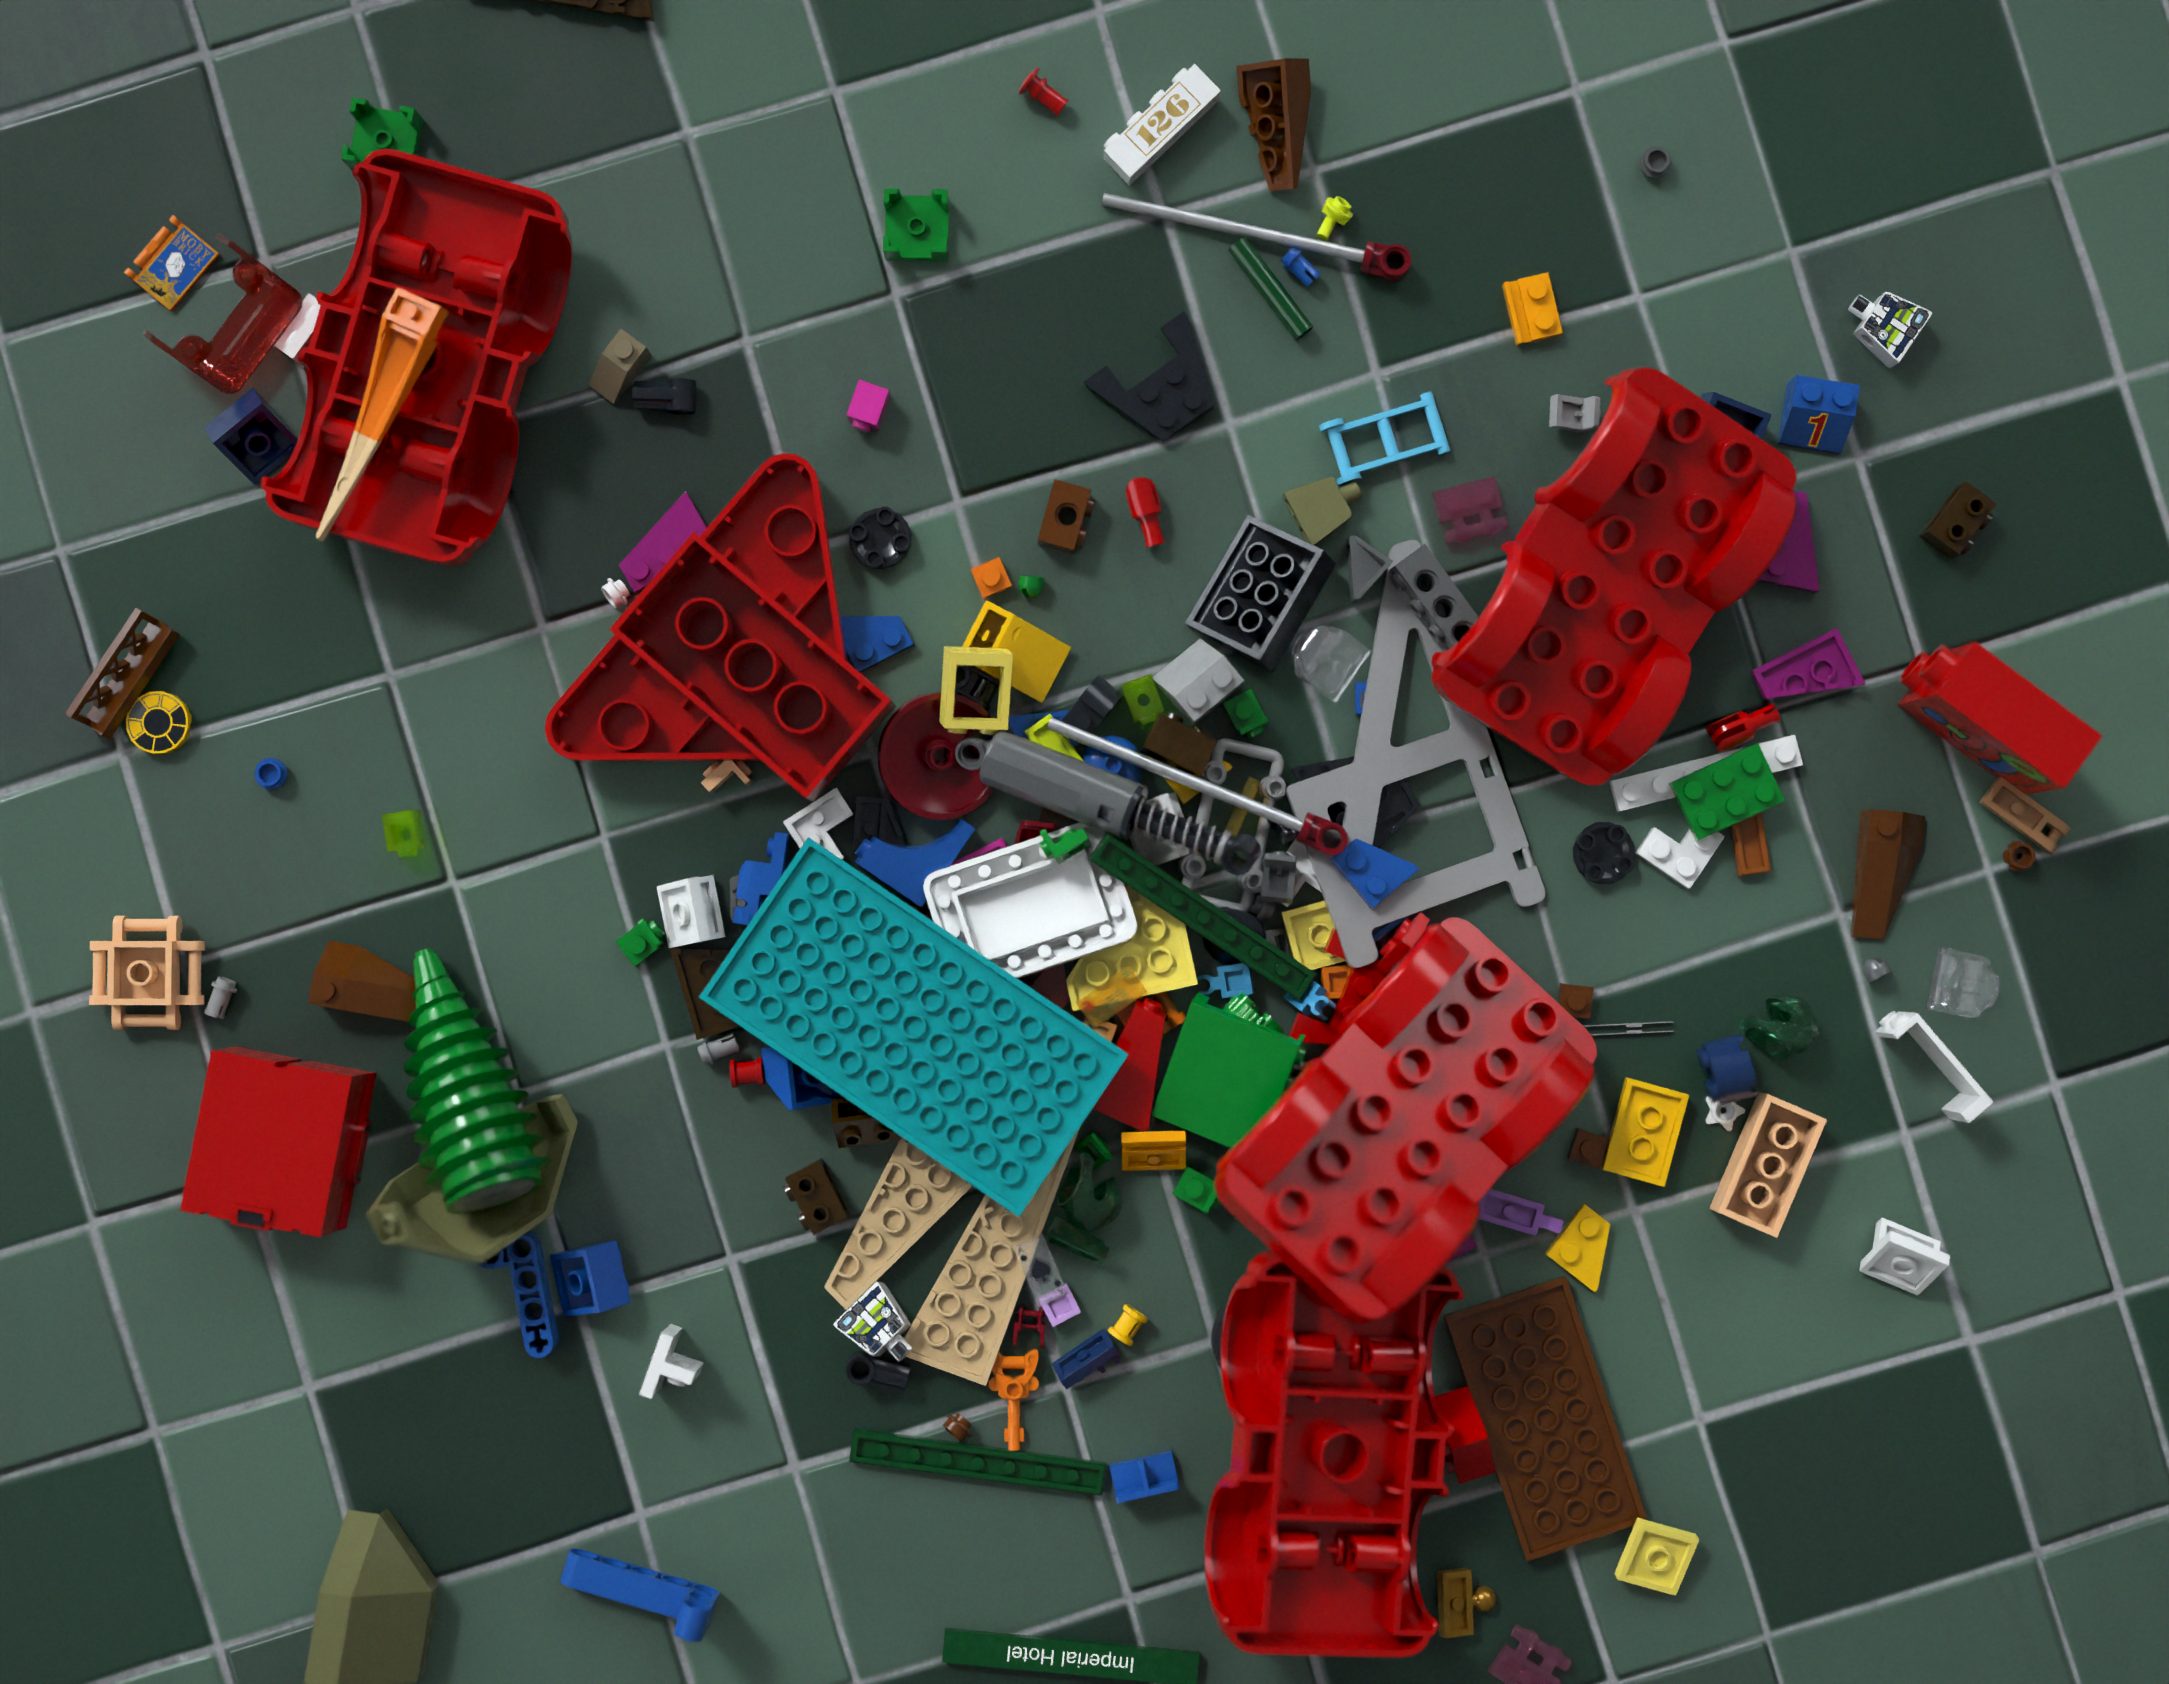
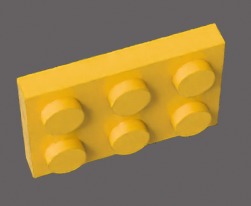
(1645, 1131)

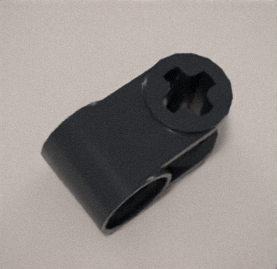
(974, 684)

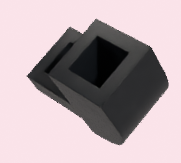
(1093, 705)

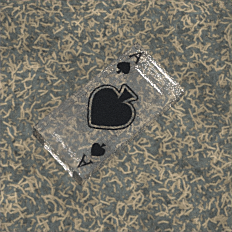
(1040, 1270)

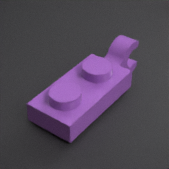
(1516, 1213)

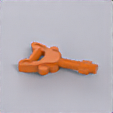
(1014, 1389)

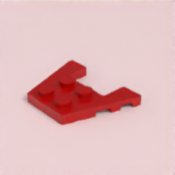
(1358, 987)

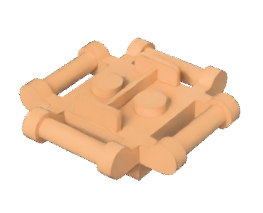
(145, 973)

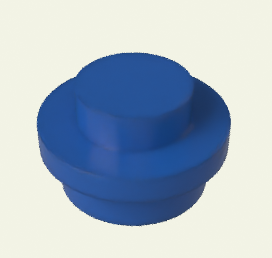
(271, 773)

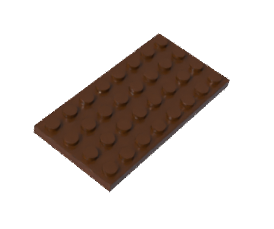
(1545, 1418)

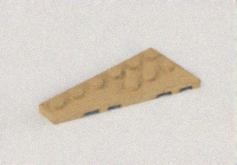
(901, 1209)

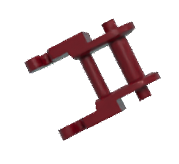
(1029, 1313)

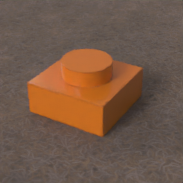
(991, 578)
(1334, 979)

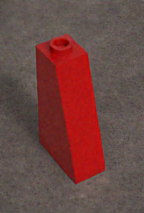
(1132, 1089)

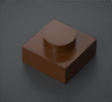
(1576, 999)
(1587, 1148)

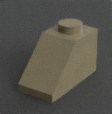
(619, 366)

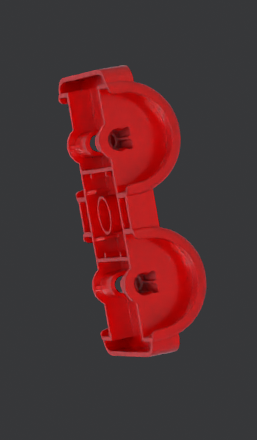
(450, 456)
(1619, 578)
(1407, 1122)
(1326, 1470)

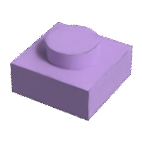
(1061, 1308)

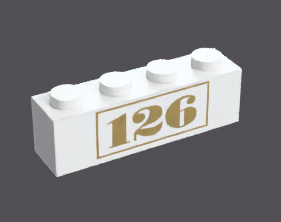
(1162, 124)

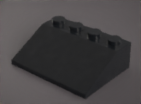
(1261, 592)

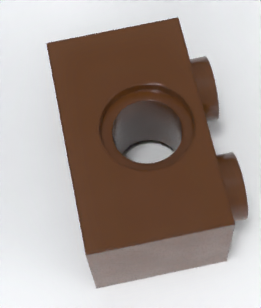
(1066, 497)

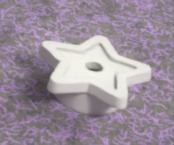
(1725, 1119)

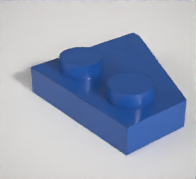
(874, 639)

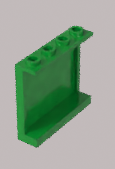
(1225, 1074)

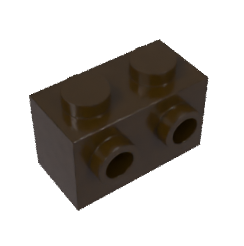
(1958, 520)
(1179, 744)
(857, 1127)
(816, 1197)

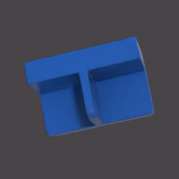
(1144, 1476)

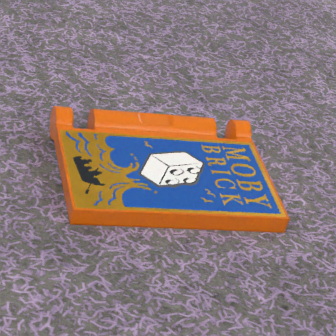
(172, 264)

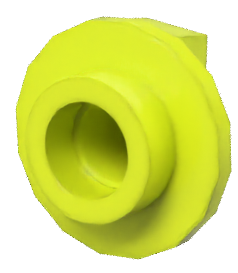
(1337, 211)

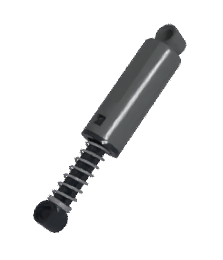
(1094, 796)

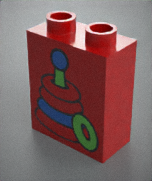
(1997, 717)

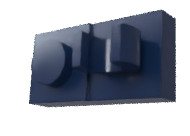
(1085, 1358)

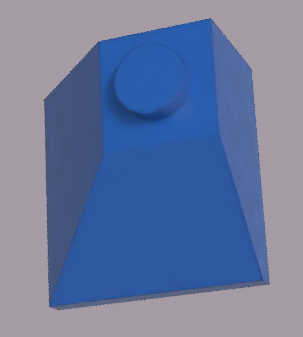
(793, 1084)

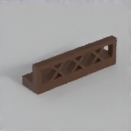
(127, 675)

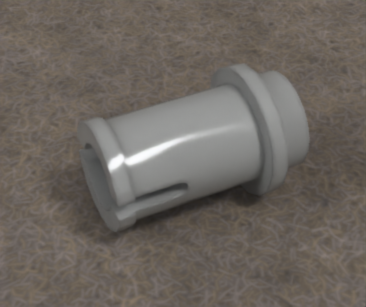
(220, 997)
(718, 1048)

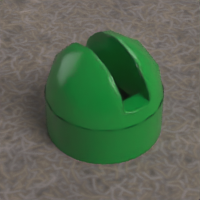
(1030, 585)

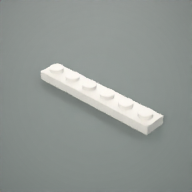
(1655, 787)

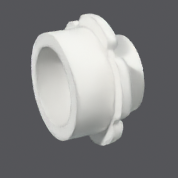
(615, 592)

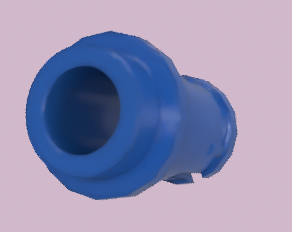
(1298, 265)

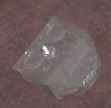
(1328, 659)
(1962, 984)

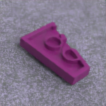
(661, 543)
(1795, 561)
(1809, 668)

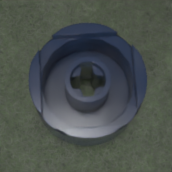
(1728, 1070)

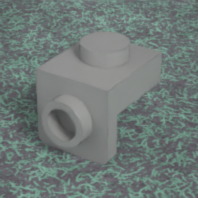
(1574, 413)

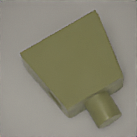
(1321, 507)

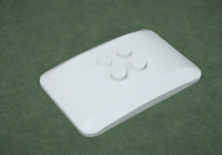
(1029, 908)

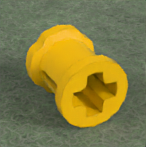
(1128, 1325)

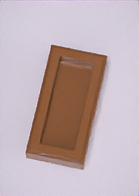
(1750, 846)

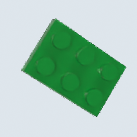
(1726, 791)

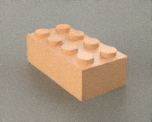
(1768, 1164)

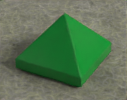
(1096, 1147)

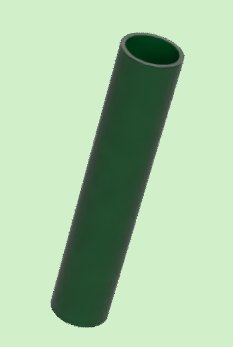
(1270, 288)

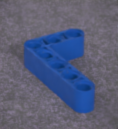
(643, 1588)

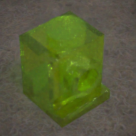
(1142, 686)
(395, 824)

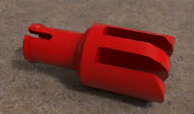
(1145, 507)
(1740, 727)

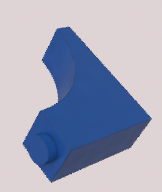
(908, 866)

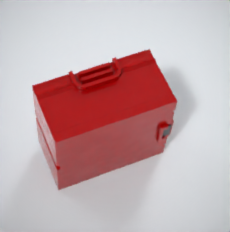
(278, 1142)

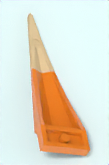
(399, 357)

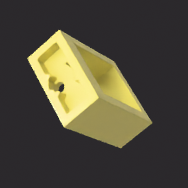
(980, 657)

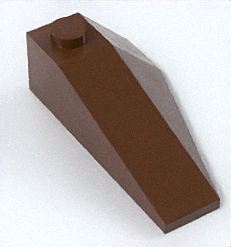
(1278, 108)
(1885, 860)
(361, 983)

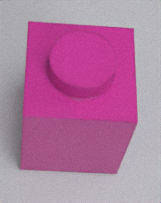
(868, 406)

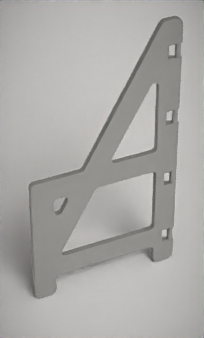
(1380, 764)

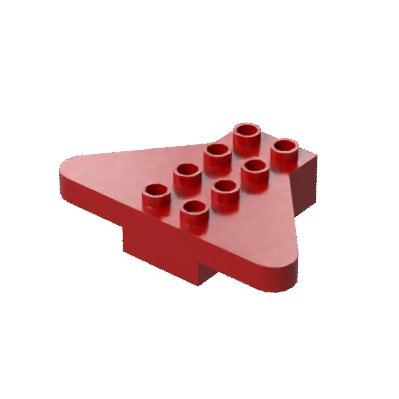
(732, 650)

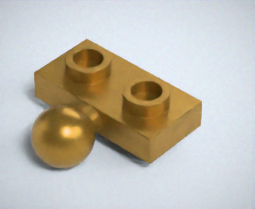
(1457, 1602)

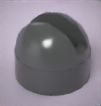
(1875, 969)

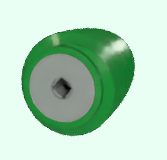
(465, 1101)

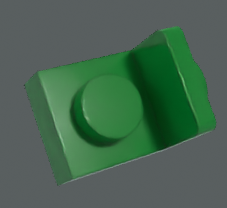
(1246, 714)
(1069, 844)
(641, 941)
(1197, 1190)

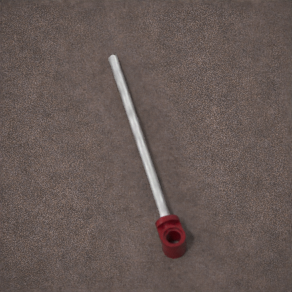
(1372, 258)
(1310, 829)

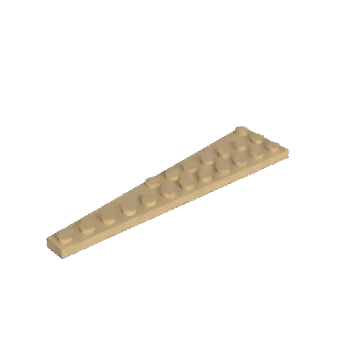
(980, 1284)

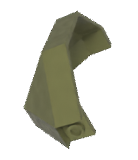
(418, 1221)
(372, 1607)

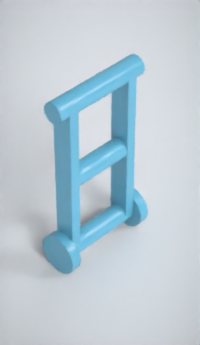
(1336, 427)

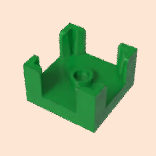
(381, 130)
(916, 226)

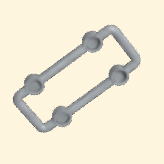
(1271, 789)

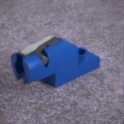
(757, 880)

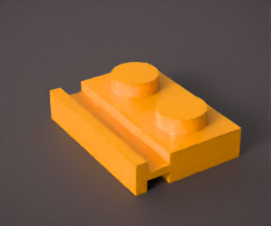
(1532, 309)
(1153, 1150)

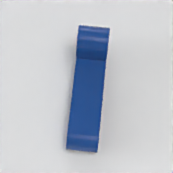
(526, 1294)

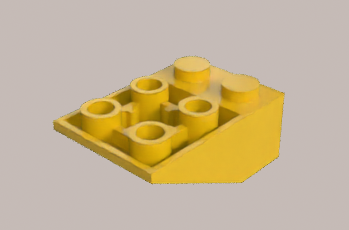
(1035, 653)

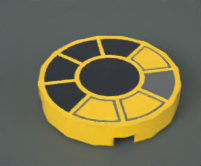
(158, 722)

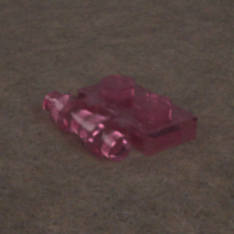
(1468, 500)
(1515, 1668)

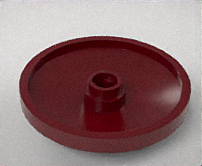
(920, 760)

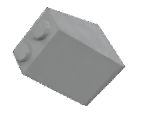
(1198, 681)

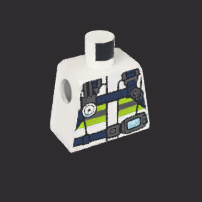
(1888, 325)
(876, 1323)

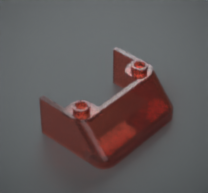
(248, 331)

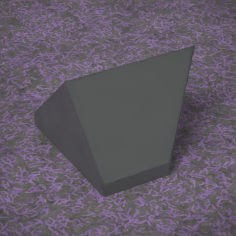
(1364, 566)

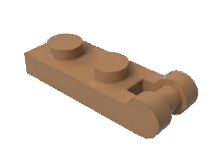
(2024, 814)

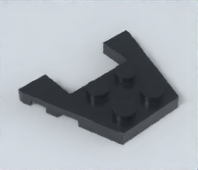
(1167, 397)
(1395, 805)

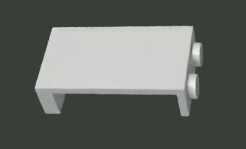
(1972, 1098)

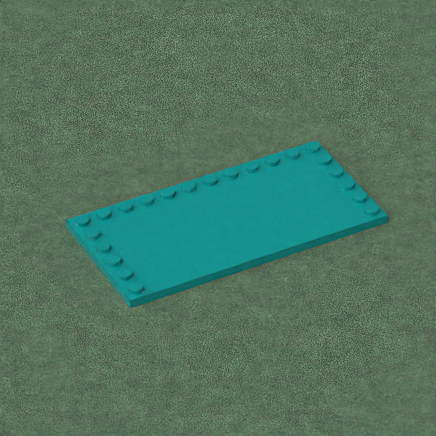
(913, 1026)

